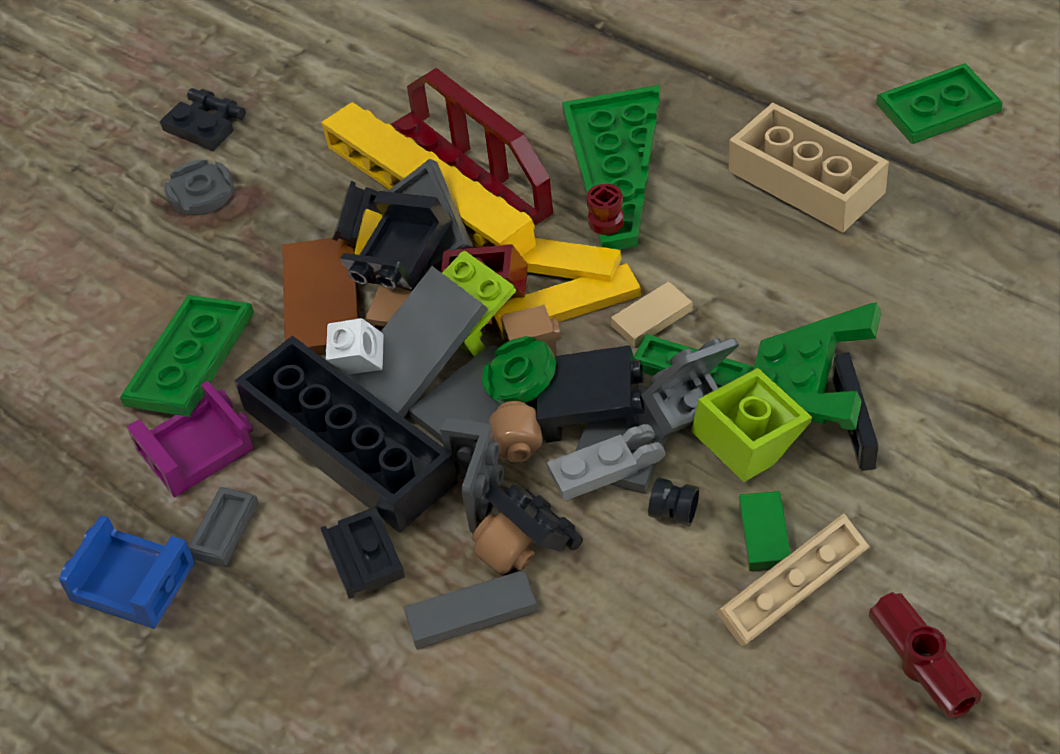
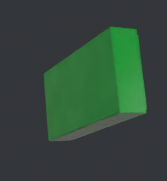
(764, 529)

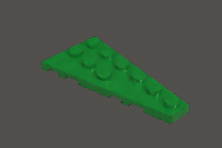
(614, 147)

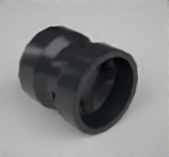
(673, 501)

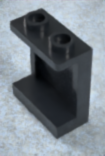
(400, 242)
(591, 389)

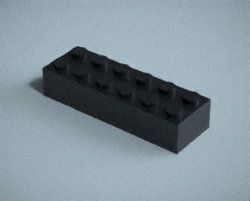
(347, 433)

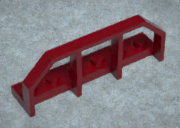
(497, 134)

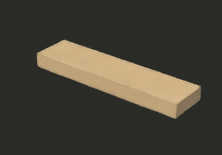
(792, 580)

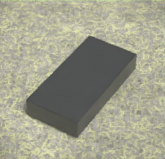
(223, 526)

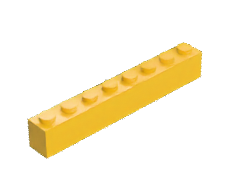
(391, 157)

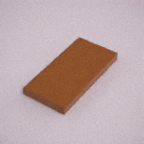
(316, 290)

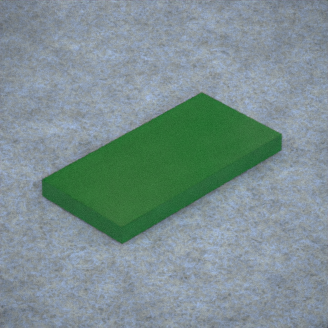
(187, 355)

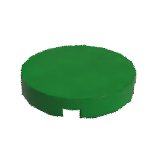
(519, 370)

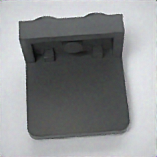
(677, 388)
(474, 461)

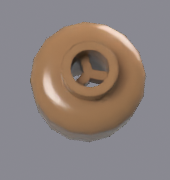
(516, 431)
(502, 544)

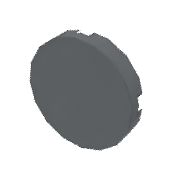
(199, 187)

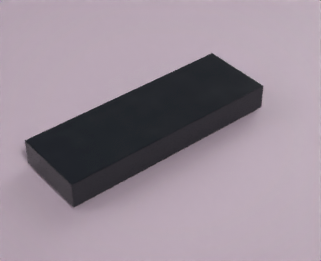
(863, 437)

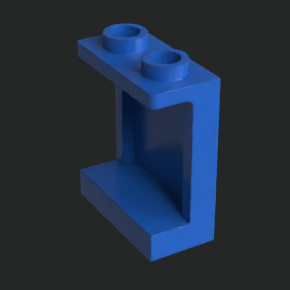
(126, 573)

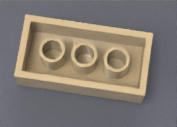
(808, 166)

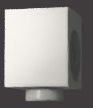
(354, 346)

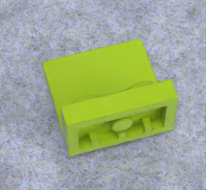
(484, 286)

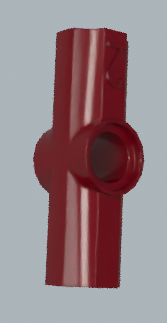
(937, 673)

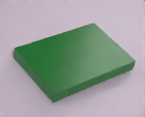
(939, 103)

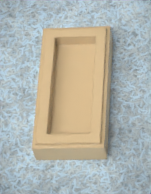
(651, 313)

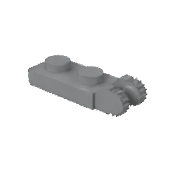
(605, 462)

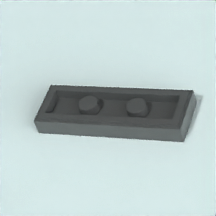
(470, 609)

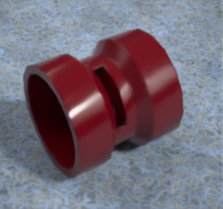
(605, 209)

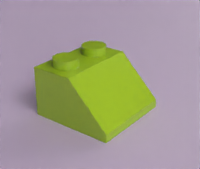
(749, 423)

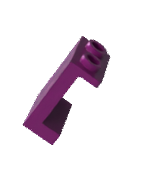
(194, 446)

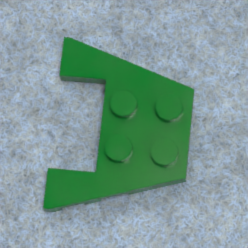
(803, 358)

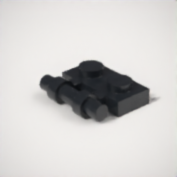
(197, 124)
(534, 517)

